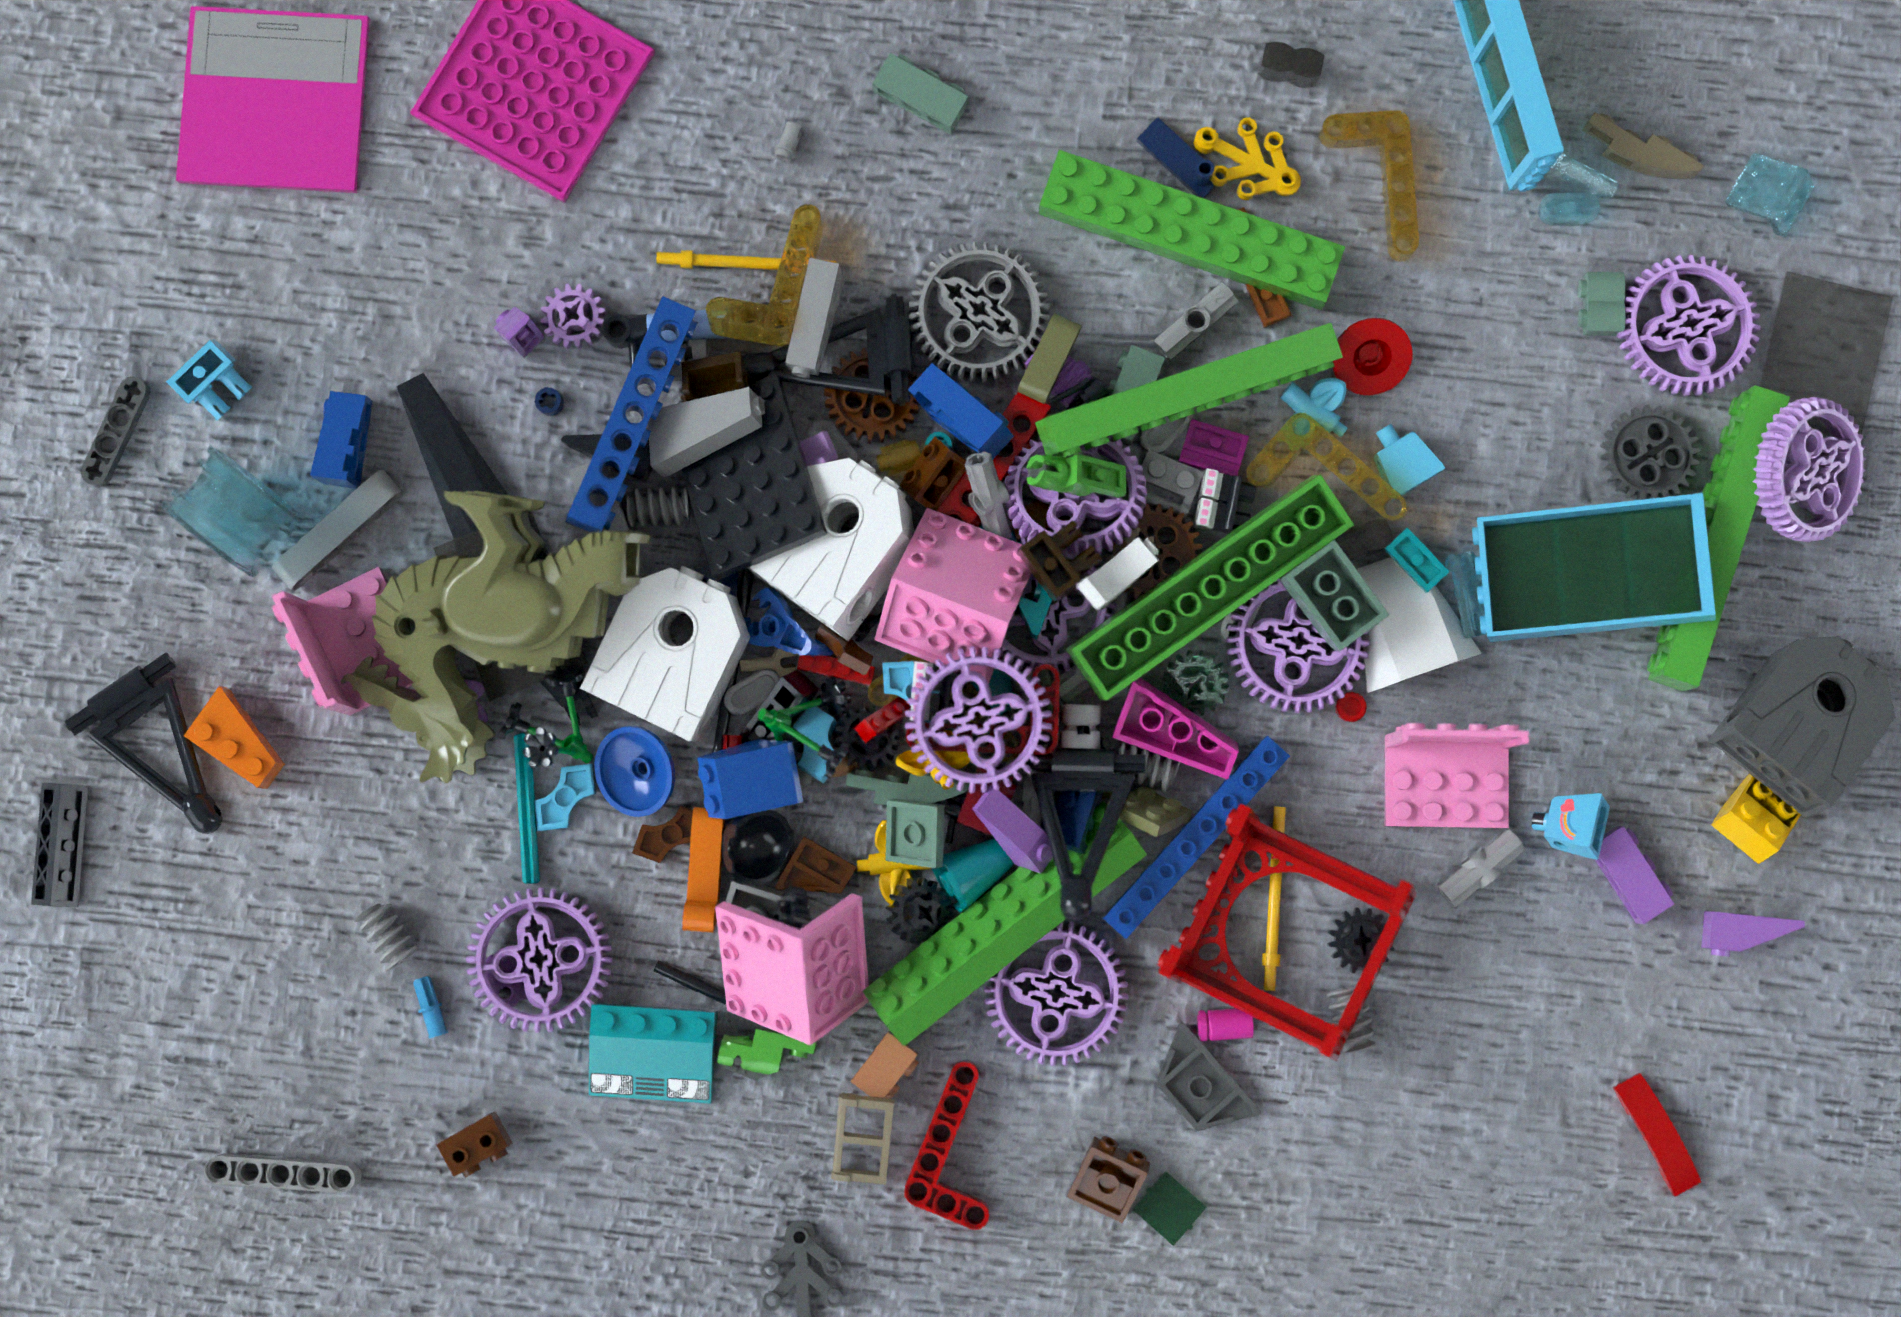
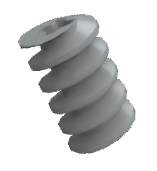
(658, 507)
(1156, 770)
(386, 934)
(1358, 1037)

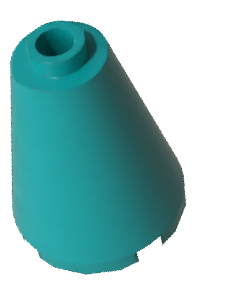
(972, 871)

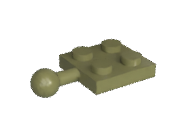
(1152, 811)

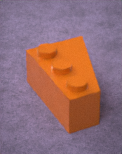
(234, 740)

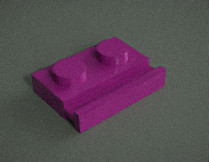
(1213, 448)

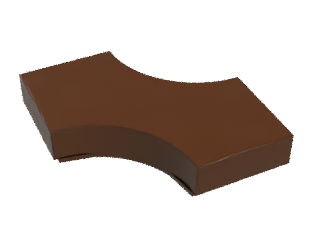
(846, 651)
(659, 840)

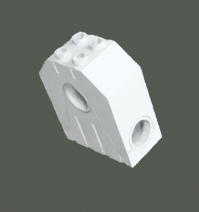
(848, 572)
(652, 675)

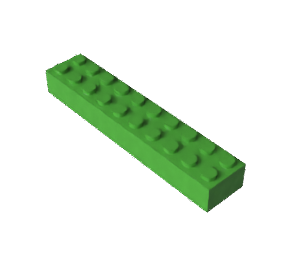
(1190, 230)
(1180, 393)
(1728, 515)
(1209, 587)
(987, 938)

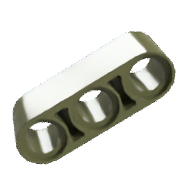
(1049, 358)

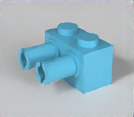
(198, 374)

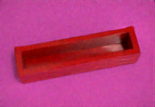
(830, 666)
(882, 719)

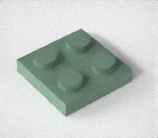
(915, 833)

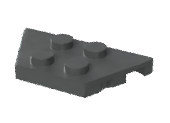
(1201, 1085)

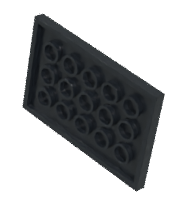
(755, 492)

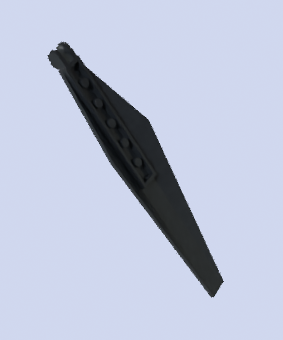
(458, 466)

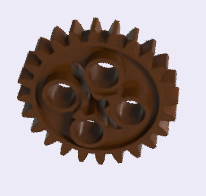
(853, 418)
(1181, 548)

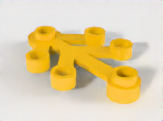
(1251, 162)

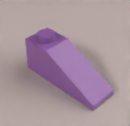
(518, 331)
(1014, 831)
(1740, 932)

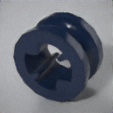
(559, 403)

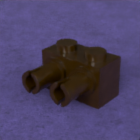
(1050, 567)

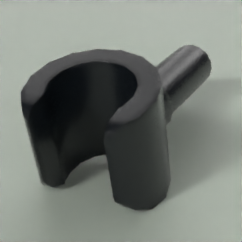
(866, 626)
(952, 810)

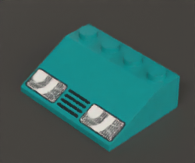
(652, 1052)

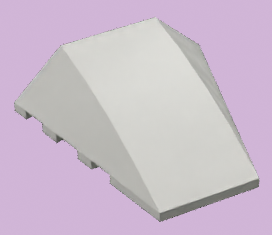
(1416, 635)

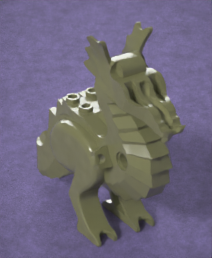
(490, 610)

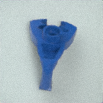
(780, 628)

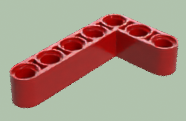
(1051, 693)
(941, 1149)

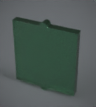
(1169, 1208)

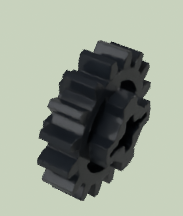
(863, 752)
(793, 908)
(906, 910)
(1358, 924)

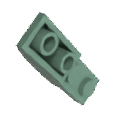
(918, 789)

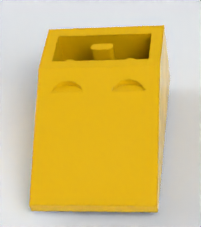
(1756, 819)

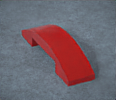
(1658, 1134)

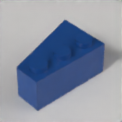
(960, 413)
(342, 440)

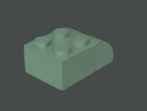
(1334, 596)

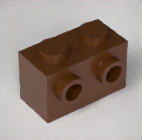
(934, 474)
(475, 1145)

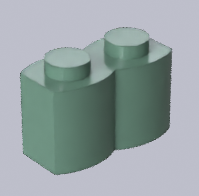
(1602, 303)

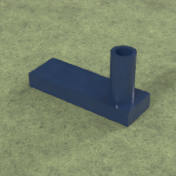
(1178, 158)

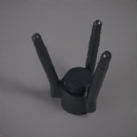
(1090, 391)

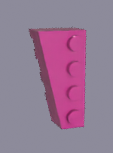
(1171, 730)

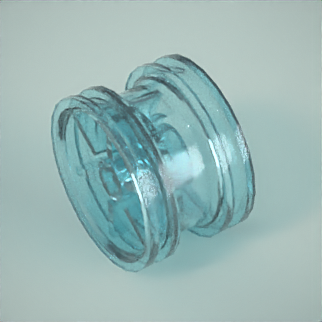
(231, 511)

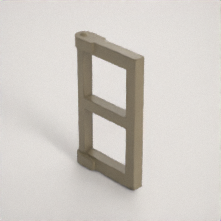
(848, 1175)

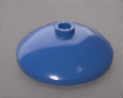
(623, 774)

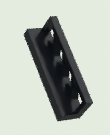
(62, 845)

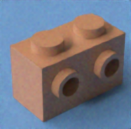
(885, 1067)

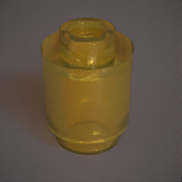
(898, 457)

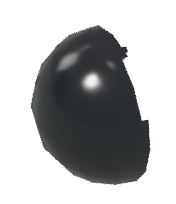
(757, 846)

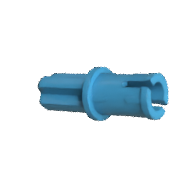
(430, 1007)

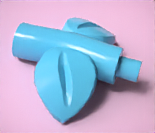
(1320, 403)

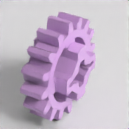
(567, 326)

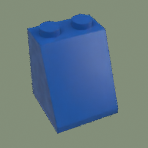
(749, 778)

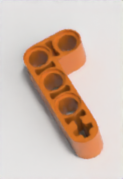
(704, 872)

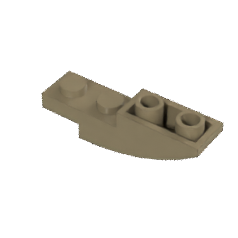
(1652, 158)

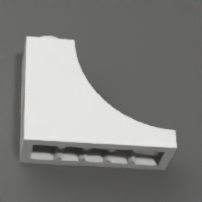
(1119, 573)

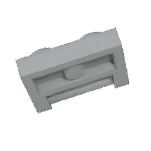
(1171, 477)

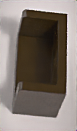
(713, 375)

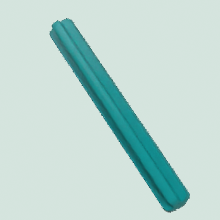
(526, 813)

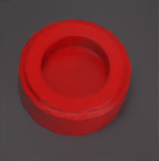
(1351, 707)

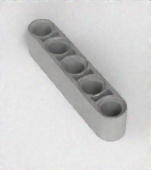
(337, 530)
(269, 1177)

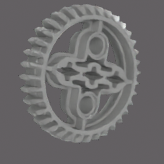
(971, 299)

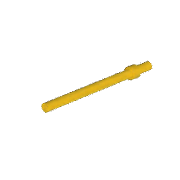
(688, 259)
(1271, 958)

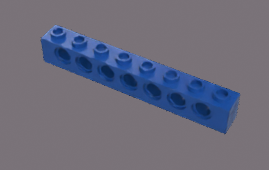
(668, 316)
(1195, 837)

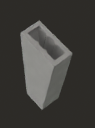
(814, 317)
(700, 427)

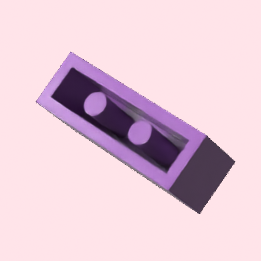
(1633, 875)

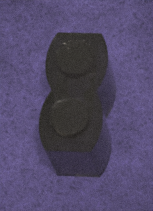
(1298, 66)
(1366, 540)

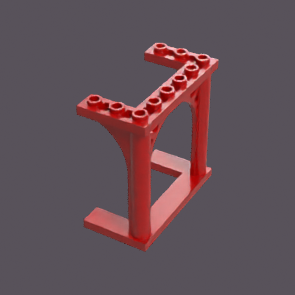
(1248, 835)

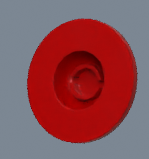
(1374, 356)

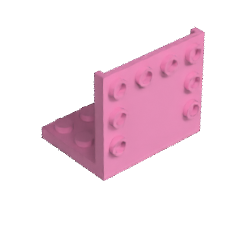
(952, 591)
(335, 637)
(1449, 775)
(794, 977)

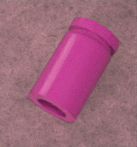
(1224, 1025)

